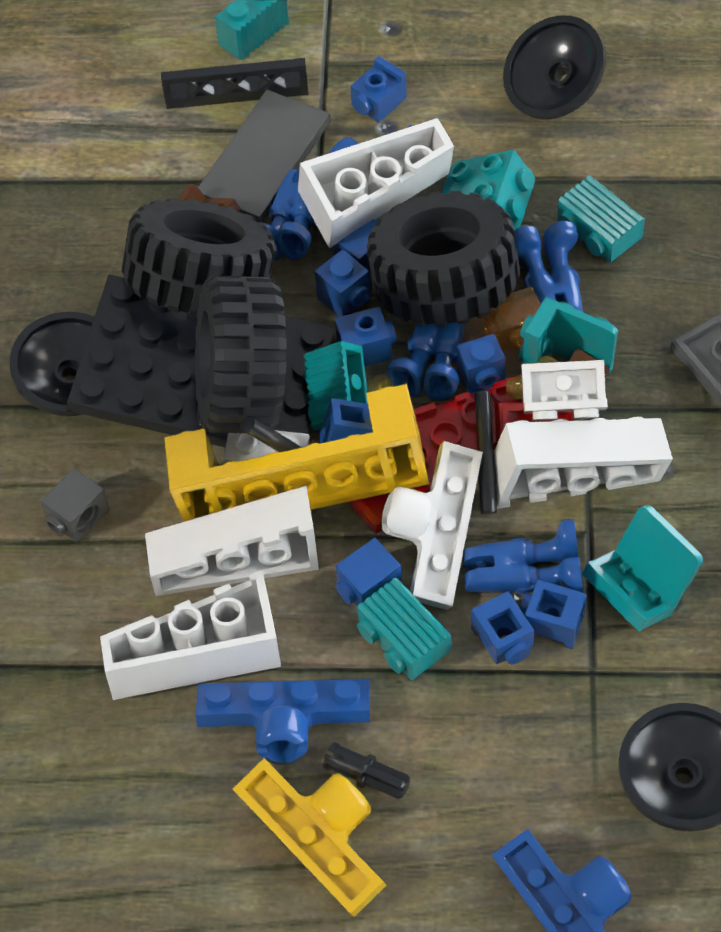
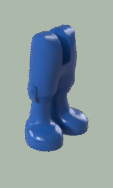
(290, 220)
(557, 242)
(441, 378)
(506, 567)

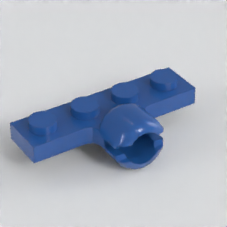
(283, 710)
(559, 900)

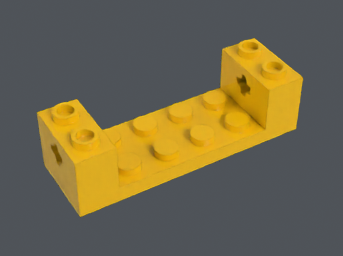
(330, 470)

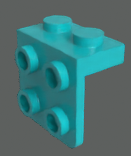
(497, 177)
(562, 330)
(646, 570)

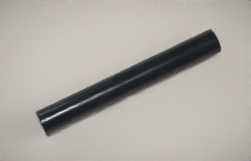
(268, 436)
(485, 444)

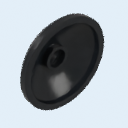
(544, 56)
(47, 354)
(670, 743)

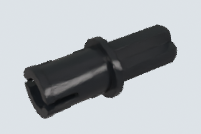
(367, 771)

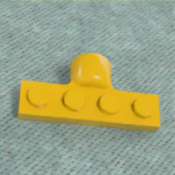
(316, 830)

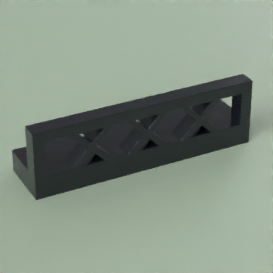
(234, 83)

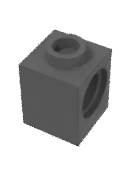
(74, 505)

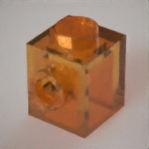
(509, 317)

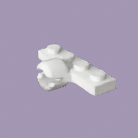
(436, 523)

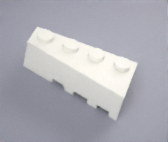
(372, 177)
(577, 456)
(234, 543)
(195, 642)

